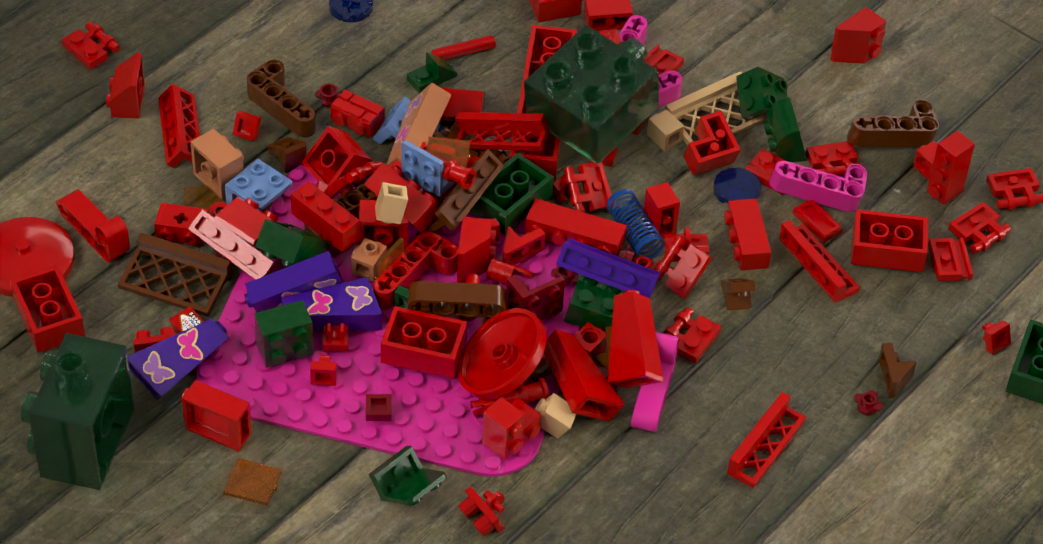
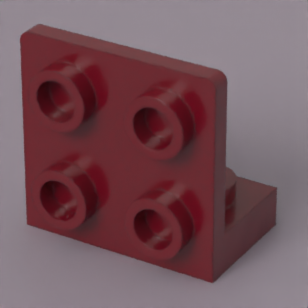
(542, 301)

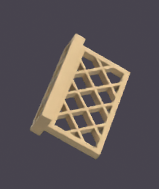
(704, 98)

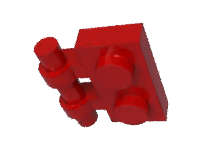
(84, 48)
(832, 157)
(353, 179)
(1012, 183)
(594, 185)
(977, 221)
(688, 270)
(698, 336)

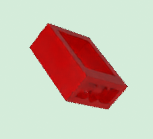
(229, 431)

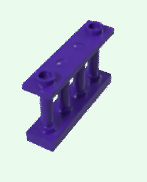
(607, 268)

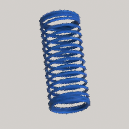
(645, 239)

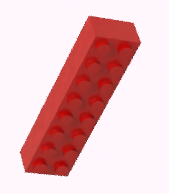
(542, 45)

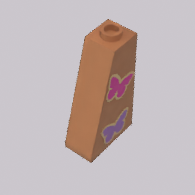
(420, 119)

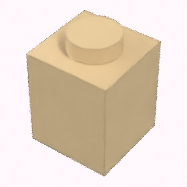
(665, 130)
(391, 203)
(555, 415)

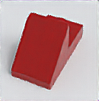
(520, 248)

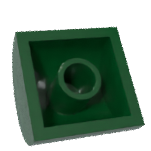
(784, 132)

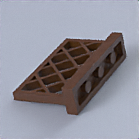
(459, 200)
(179, 256)

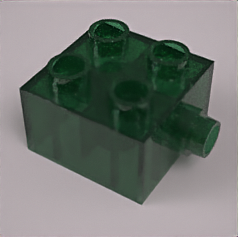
(594, 92)
(79, 410)

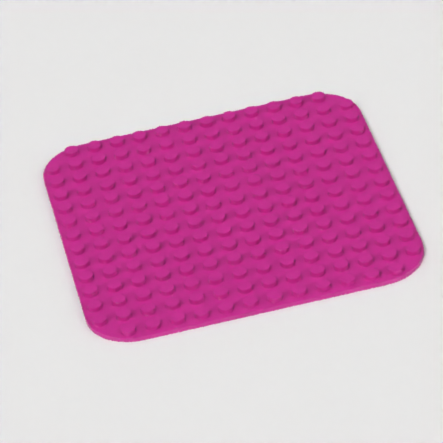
(427, 408)

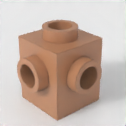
(365, 257)

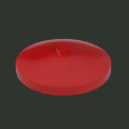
(32, 246)
(502, 353)

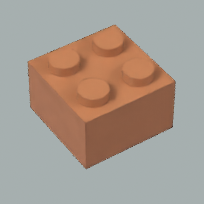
(215, 161)

